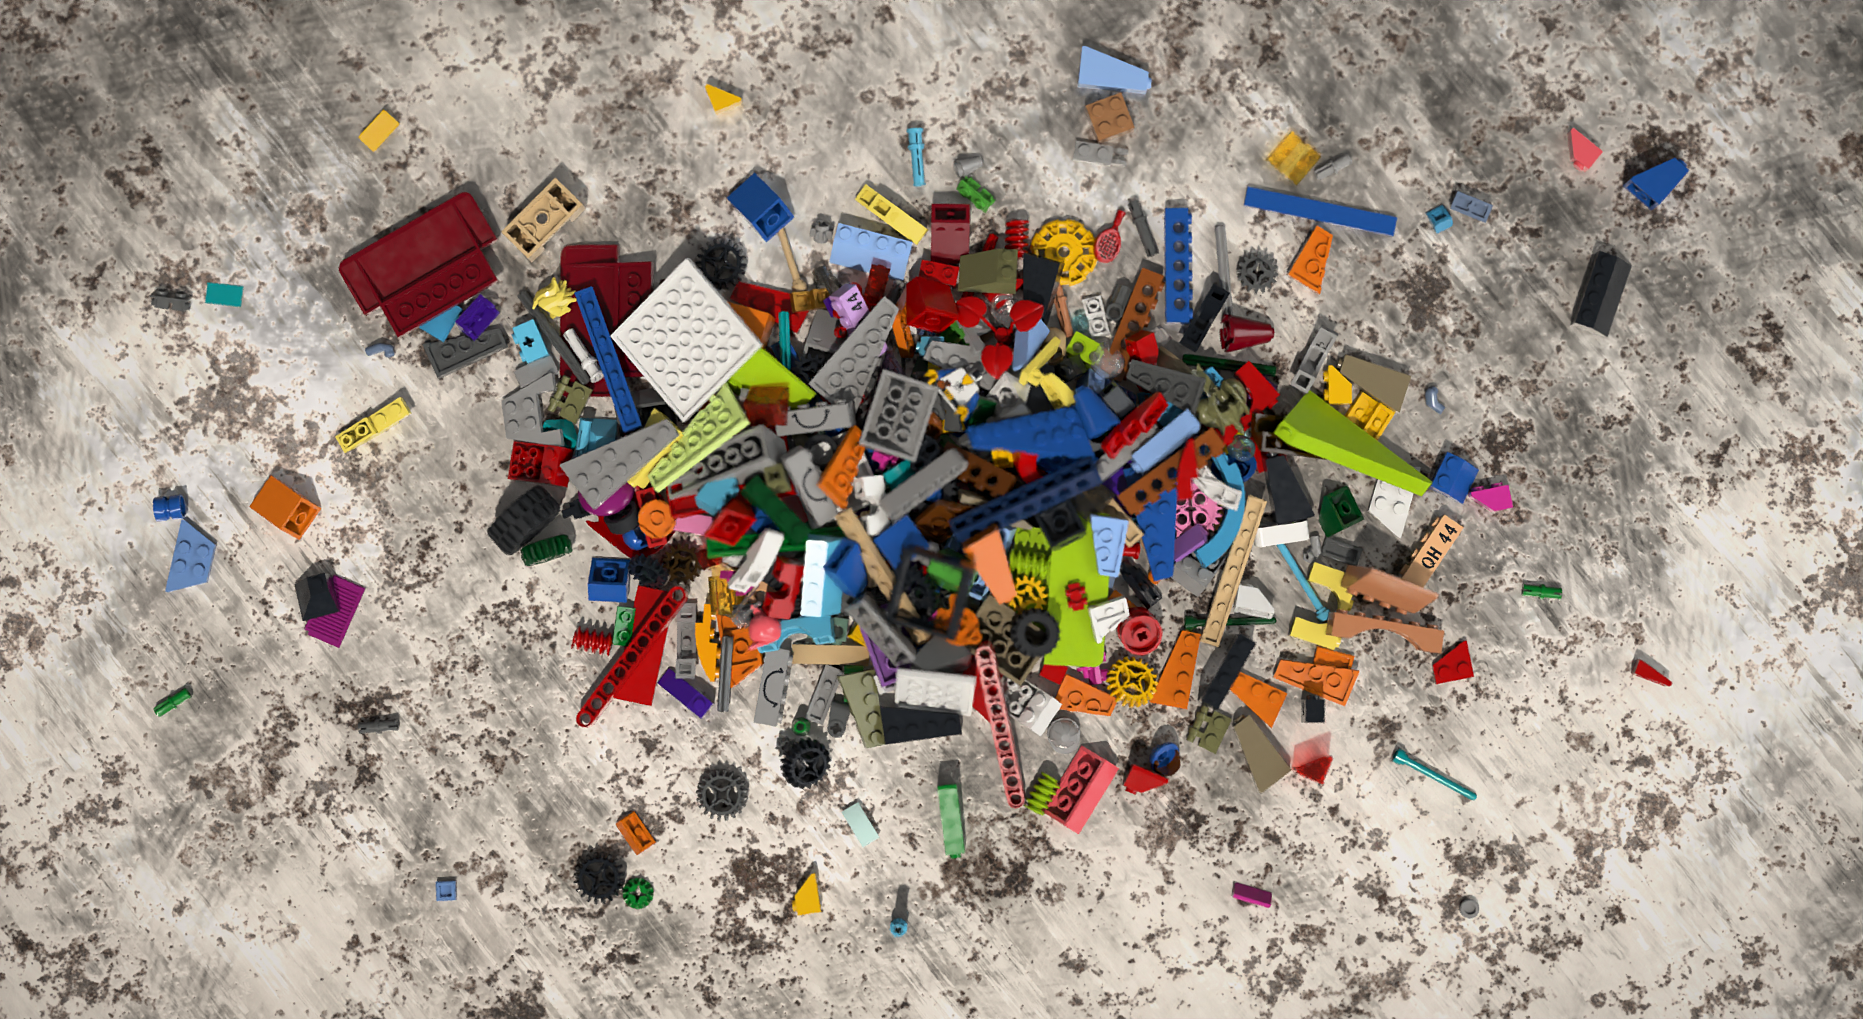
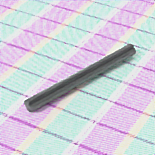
(554, 338)

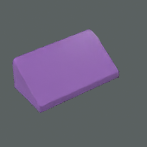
(1189, 541)

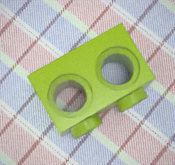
(1089, 347)

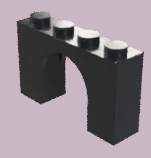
(1122, 406)
(1236, 657)

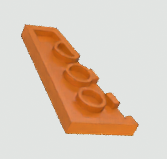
(842, 468)
(1177, 677)
(1322, 680)

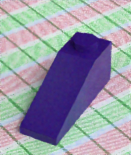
(686, 693)

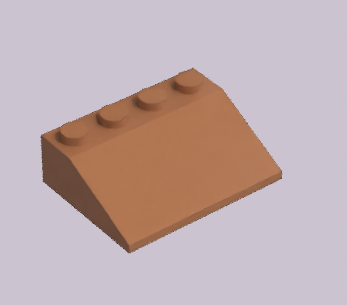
(1386, 589)

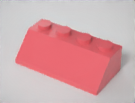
(1080, 789)

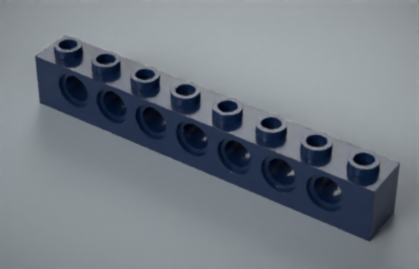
(1028, 499)

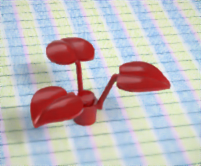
(999, 357)

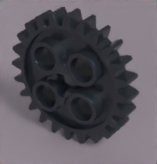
(924, 594)

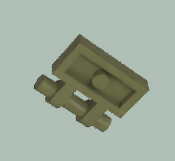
(575, 402)
(1214, 731)

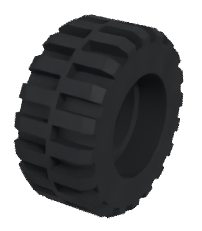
(523, 520)

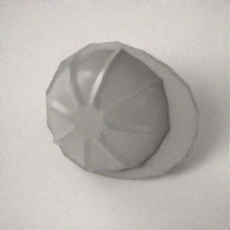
(1063, 735)

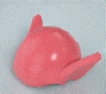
(763, 629)

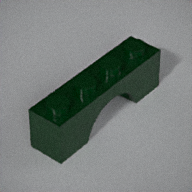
(768, 502)

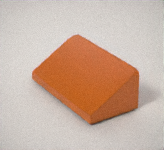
(635, 833)

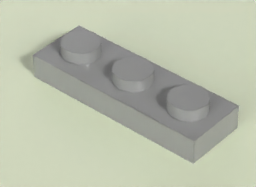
(823, 695)

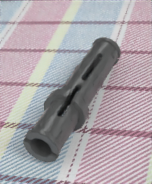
(1142, 228)

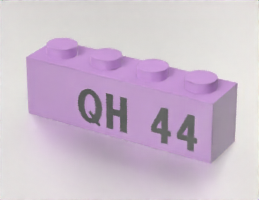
(851, 308)

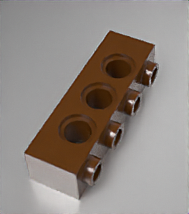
(1005, 480)

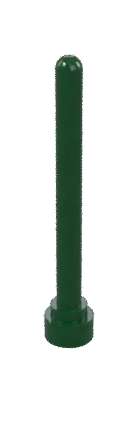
(1192, 622)

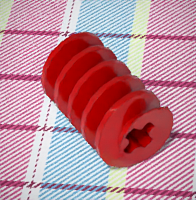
(1016, 236)
(592, 641)

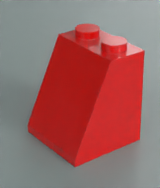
(929, 305)

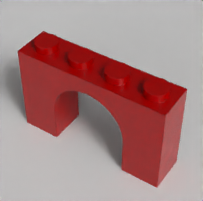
(1261, 395)

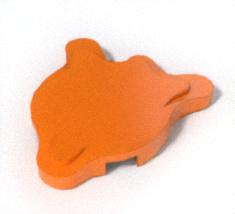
(969, 627)

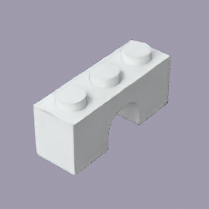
(872, 490)

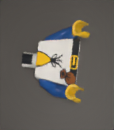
(957, 388)

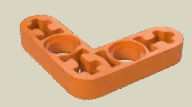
(902, 331)

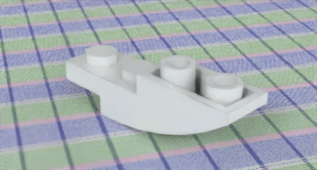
(758, 561)

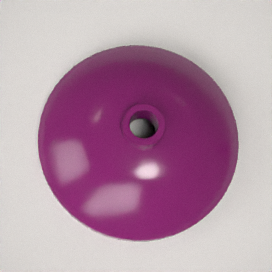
(613, 504)

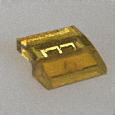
(1293, 158)
(722, 597)

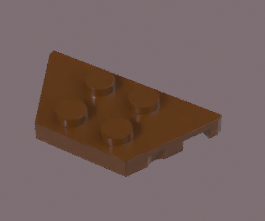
(934, 521)

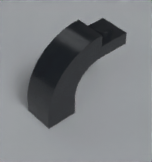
(1204, 317)

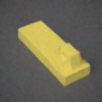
(1031, 372)

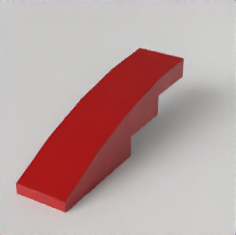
(1131, 426)

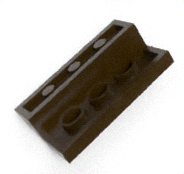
(1263, 431)

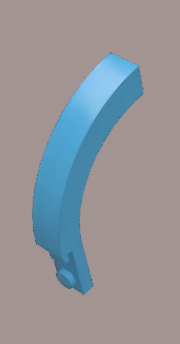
(1231, 520)

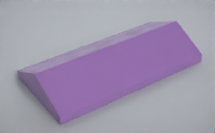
(883, 666)

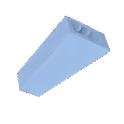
(1111, 74)
(1166, 443)

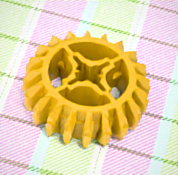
(1124, 667)

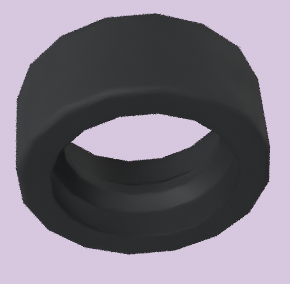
(821, 438)
(625, 524)

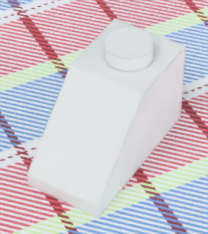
(1252, 602)

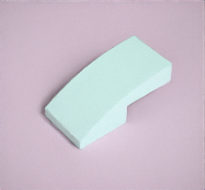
(860, 824)

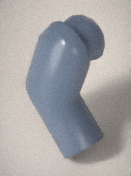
(1431, 400)

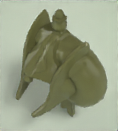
(1224, 405)

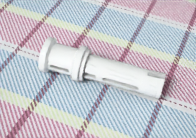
(589, 362)

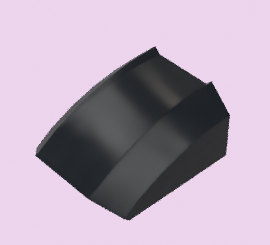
(1060, 525)

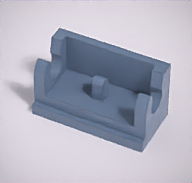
(1471, 206)

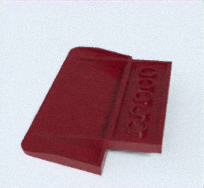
(423, 265)
(619, 291)

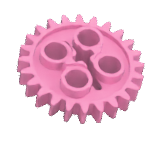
(1209, 508)

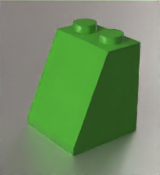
(948, 576)

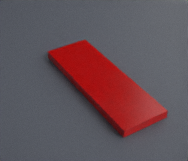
(642, 683)

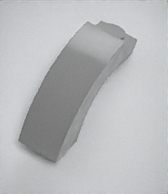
(1314, 359)

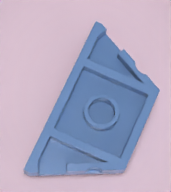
(191, 559)

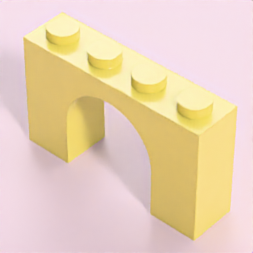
(1313, 632)

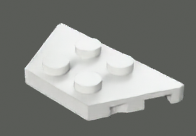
(1391, 505)

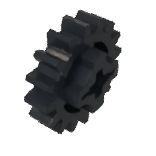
(813, 366)
(648, 571)

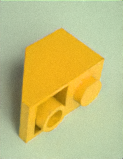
(1338, 388)

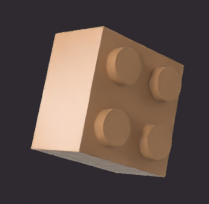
(1109, 118)

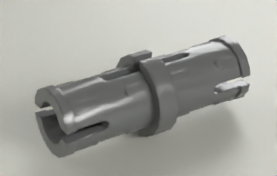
(378, 726)

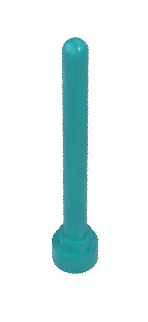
(1402, 758)

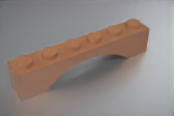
(1422, 638)

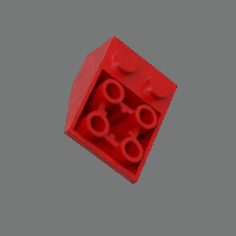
(539, 464)

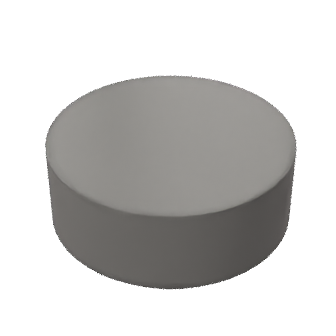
(1469, 908)

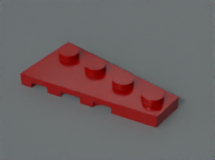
(768, 301)

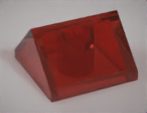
(767, 406)
(1315, 770)

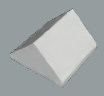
(1007, 391)

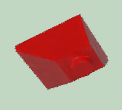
(731, 523)
(1142, 780)

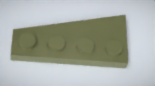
(864, 705)

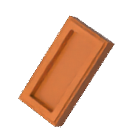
(1332, 658)

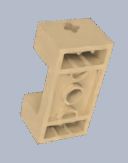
(530, 235)

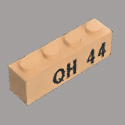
(1431, 552)

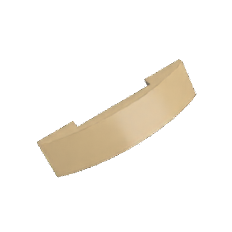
(830, 654)

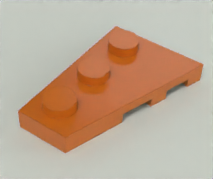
(1311, 261)
(1083, 697)
(1259, 697)

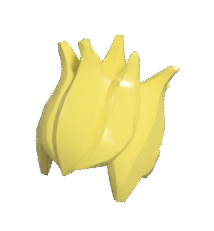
(554, 298)

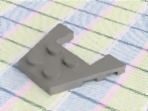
(972, 334)
(523, 414)

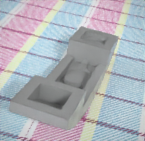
(686, 641)

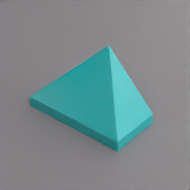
(569, 432)

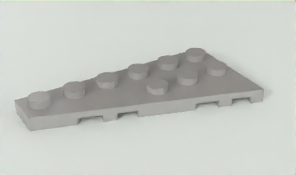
(854, 362)
(611, 466)

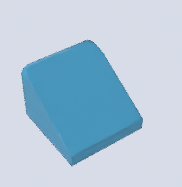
(1440, 219)

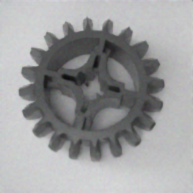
(710, 807)

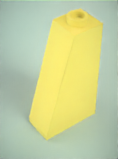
(641, 478)

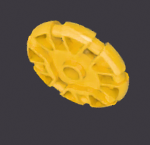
(1071, 243)

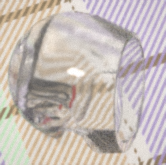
(1002, 315)
(1105, 364)

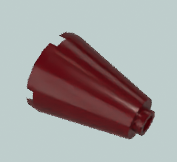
(1243, 333)

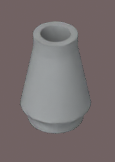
(966, 166)

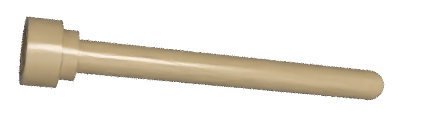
(798, 284)

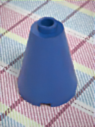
(1094, 412)

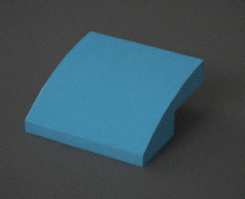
(442, 325)

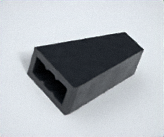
(1041, 281)
(1284, 492)

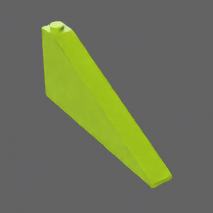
(1331, 435)

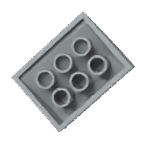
(898, 416)
(883, 633)

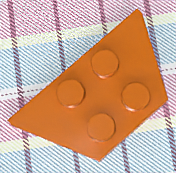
(743, 660)

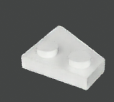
(1107, 616)

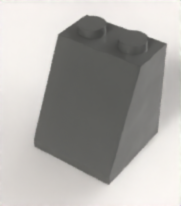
(941, 657)

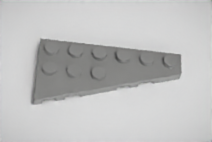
(958, 356)

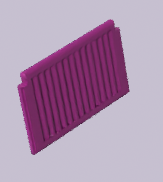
(333, 627)

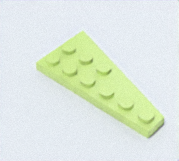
(702, 436)

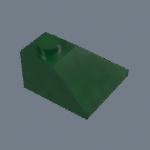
(1339, 511)

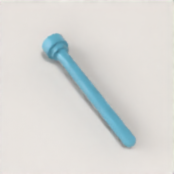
(1322, 612)

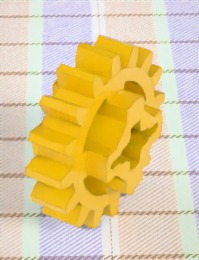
(1029, 588)

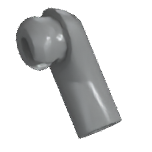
(1314, 551)

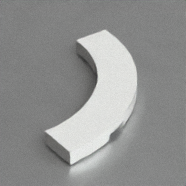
(1216, 489)

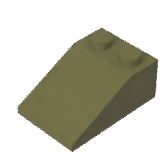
(989, 271)

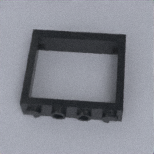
(921, 624)

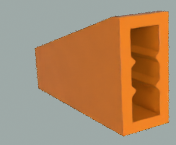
(992, 564)

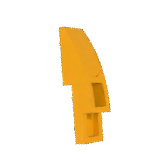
(707, 651)

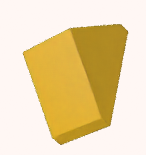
(722, 100)

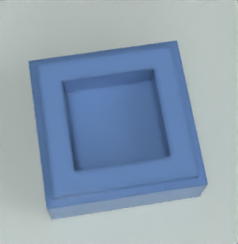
(445, 890)

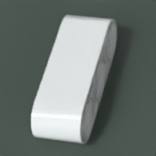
(1275, 534)

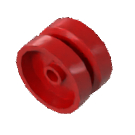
(1140, 631)

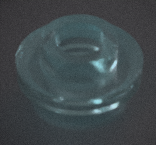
(1080, 323)

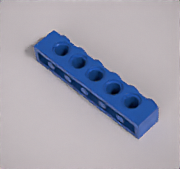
(1171, 217)

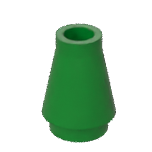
(805, 722)

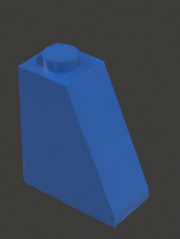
(847, 568)

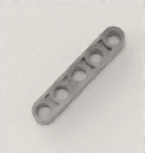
(923, 484)

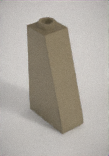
(1376, 381)
(1260, 755)

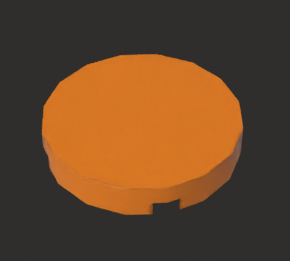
(656, 519)

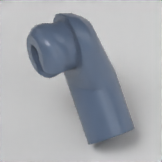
(380, 347)

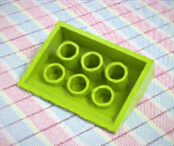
(766, 371)

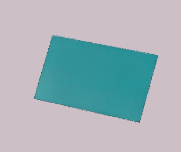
(224, 294)

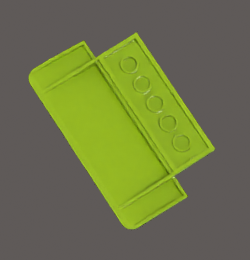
(1067, 566)

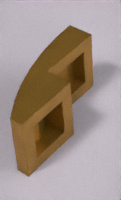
(808, 300)

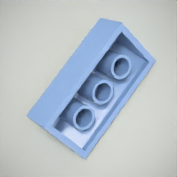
(862, 248)

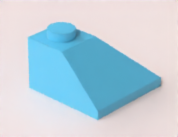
(602, 432)

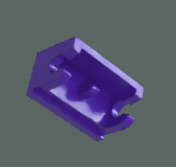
(477, 317)

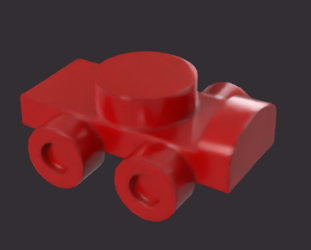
(1075, 593)

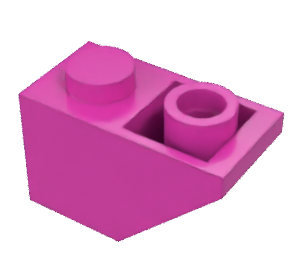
(1494, 498)

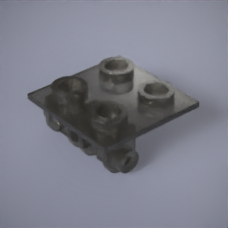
(1092, 501)

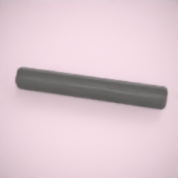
(725, 674)

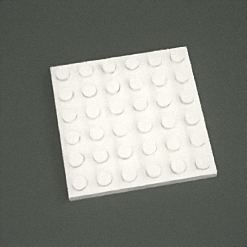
(686, 340)

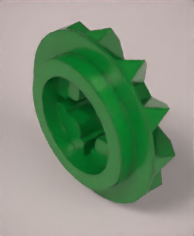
(632, 886)

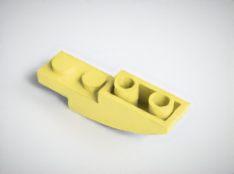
(891, 214)
(373, 425)

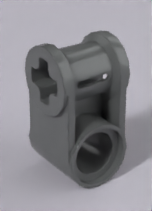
(839, 715)

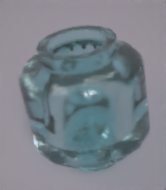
(1241, 448)

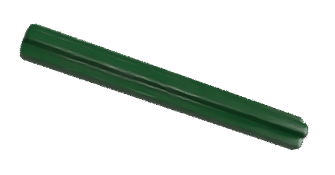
(1225, 364)

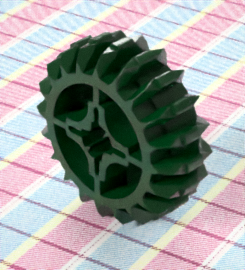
(546, 550)

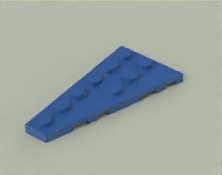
(1039, 434)
(1157, 524)

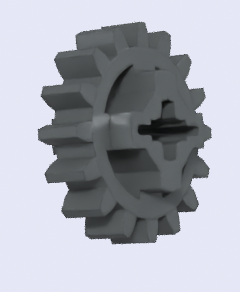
(1266, 273)

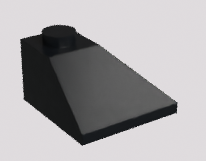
(316, 596)

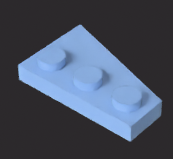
(1109, 541)

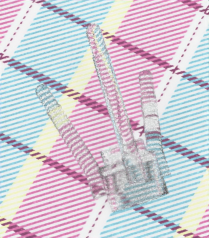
(741, 617)

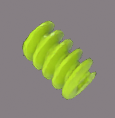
(1029, 564)
(1042, 794)

